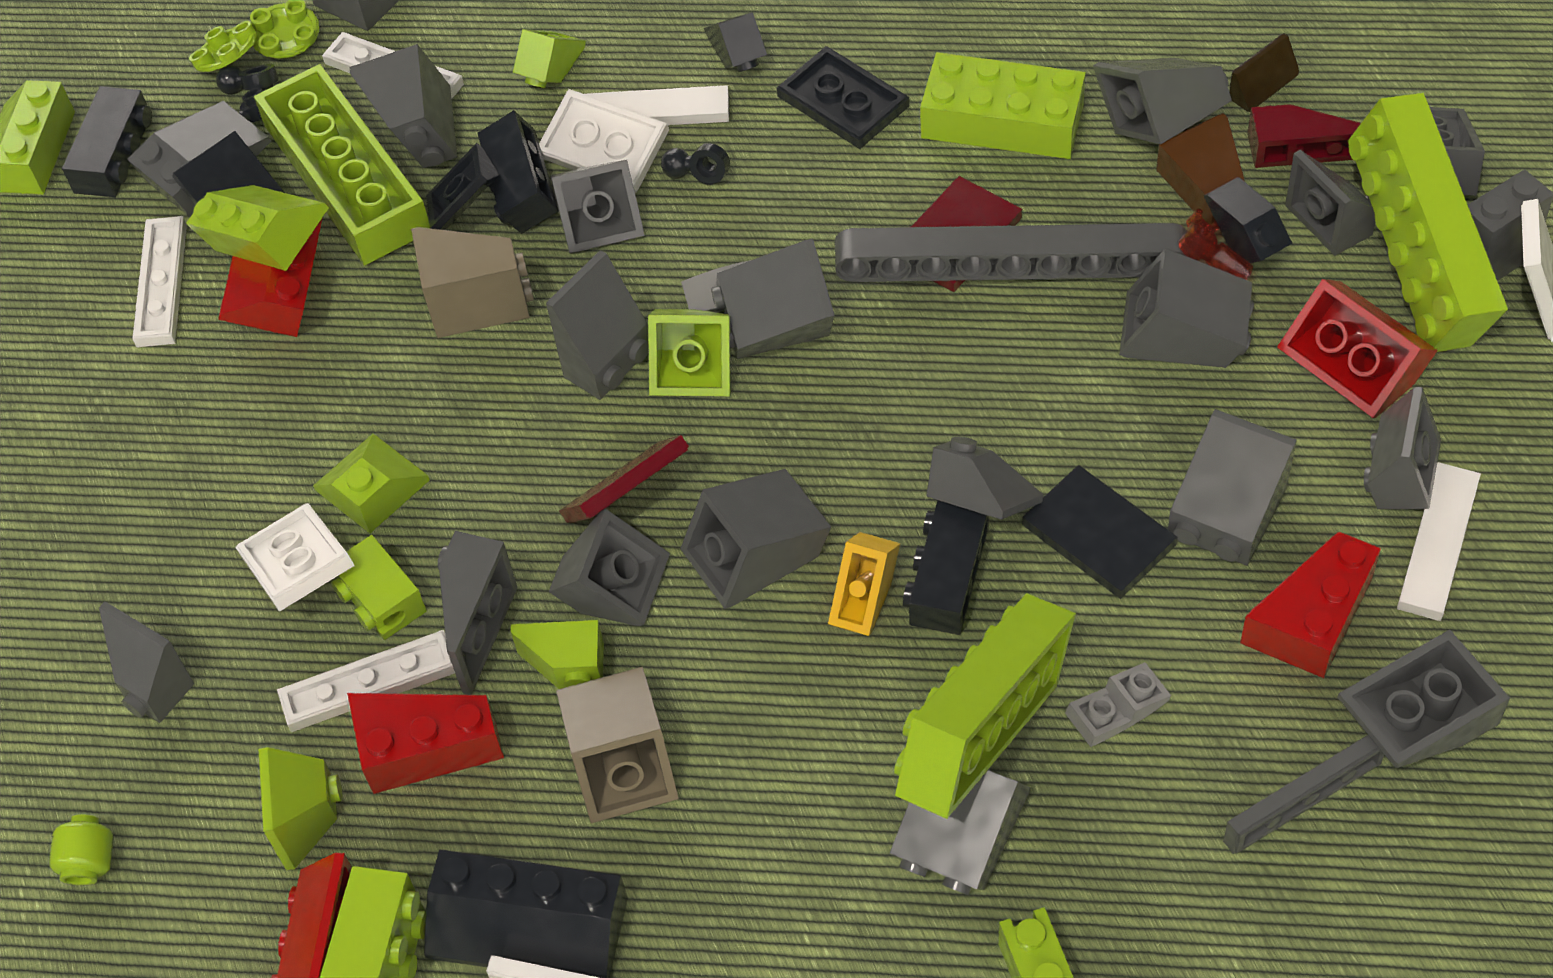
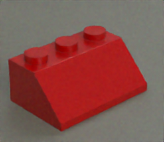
(267, 295)
(1356, 347)
(313, 912)

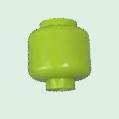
(81, 850)

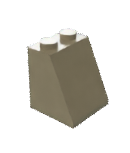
(470, 280)
(617, 745)

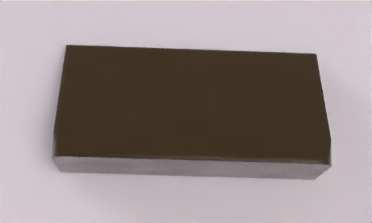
(1264, 74)

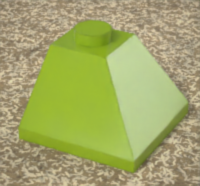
(689, 353)
(371, 483)
(296, 802)

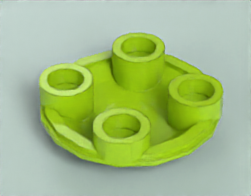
(284, 29)
(223, 47)

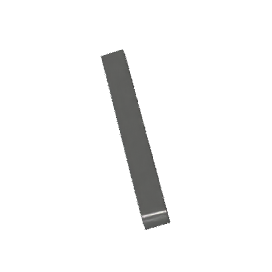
(1002, 252)

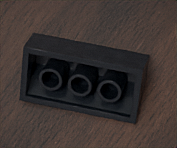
(523, 913)

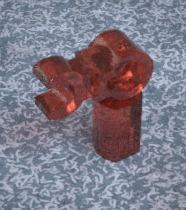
(1201, 243)

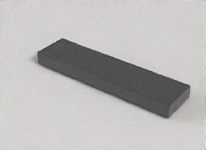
(1302, 794)

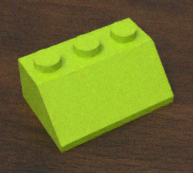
(32, 135)
(256, 223)

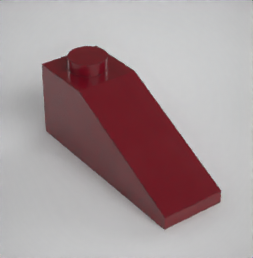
(1285, 129)

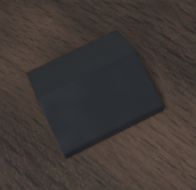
(460, 188)

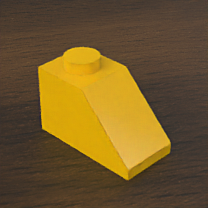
(863, 582)

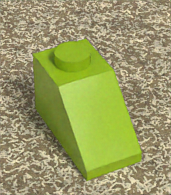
(546, 56)
(562, 651)

